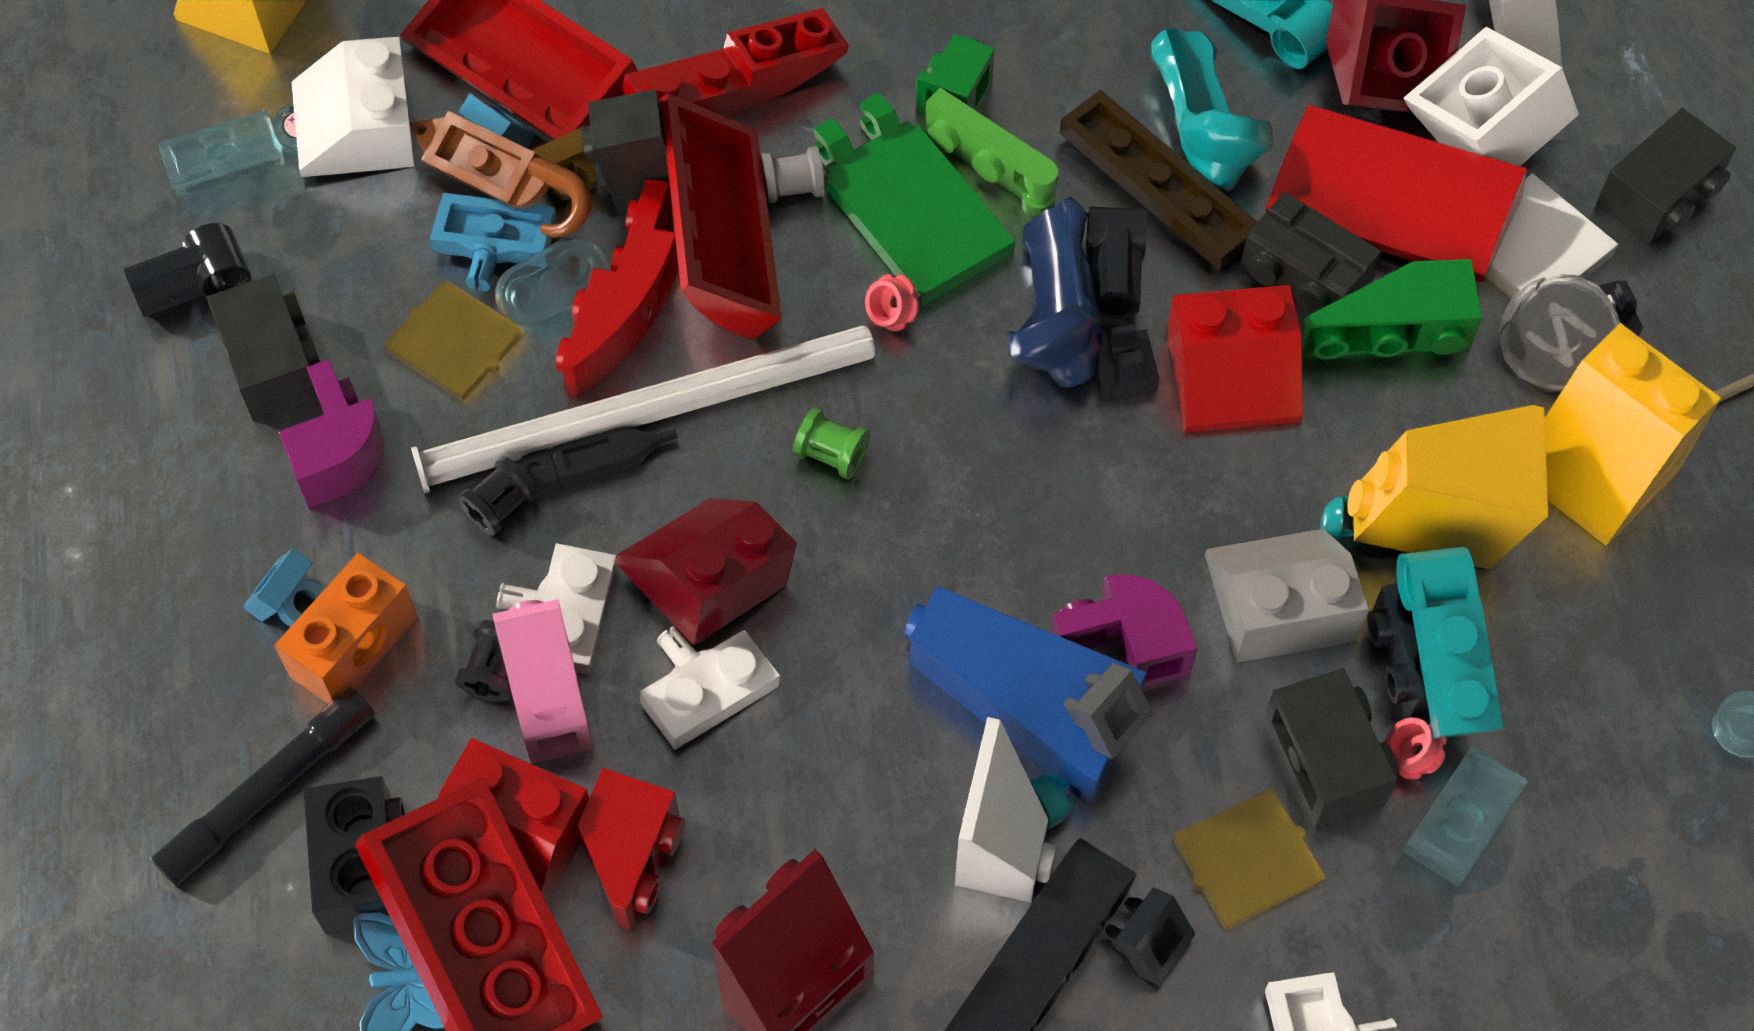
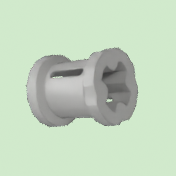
(793, 174)

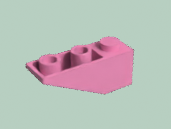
(543, 679)

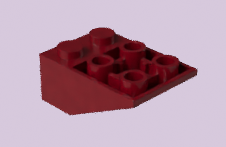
(791, 951)

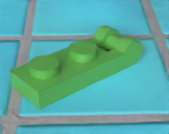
(992, 151)

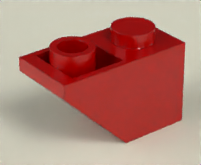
(625, 838)

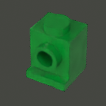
(961, 70)

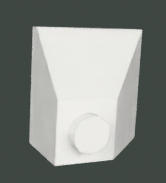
(1002, 825)

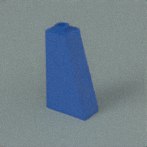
(1016, 676)

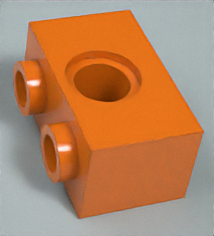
(347, 629)

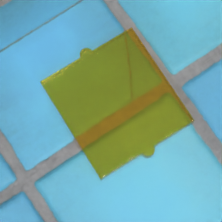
(453, 340)
(1248, 858)

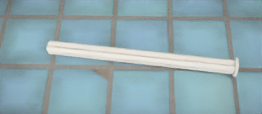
(645, 405)

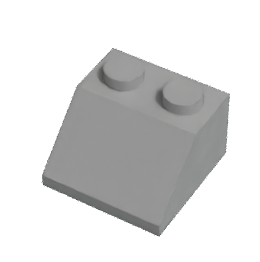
(1287, 594)

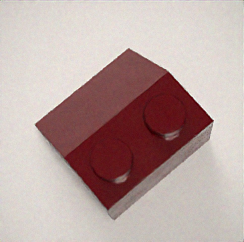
(1390, 47)
(711, 564)

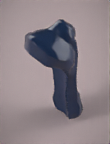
(1066, 323)

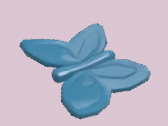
(407, 999)

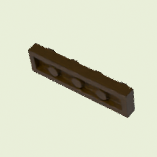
(1158, 178)

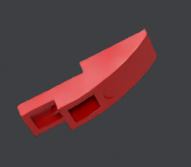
(752, 66)
(623, 301)

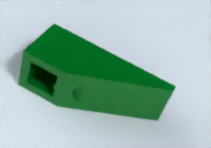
(1409, 310)

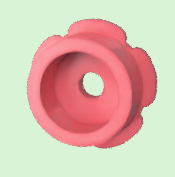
(881, 302)
(1404, 741)

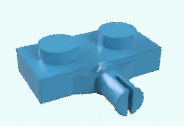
(488, 233)

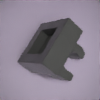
(1110, 709)

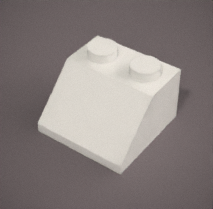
(1494, 99)
(353, 110)

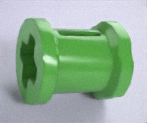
(831, 443)

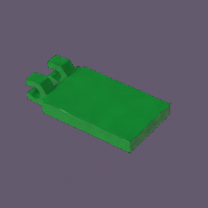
(910, 202)

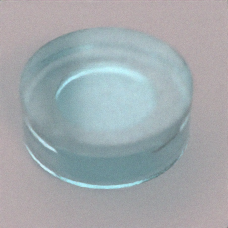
(1735, 724)

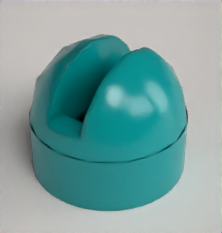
(1333, 522)
(1052, 798)

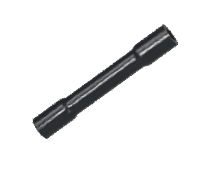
(207, 834)

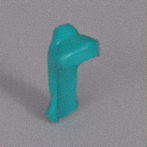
(1210, 136)

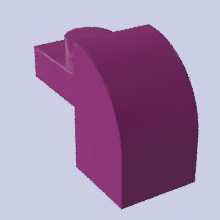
(336, 449)
(1137, 620)

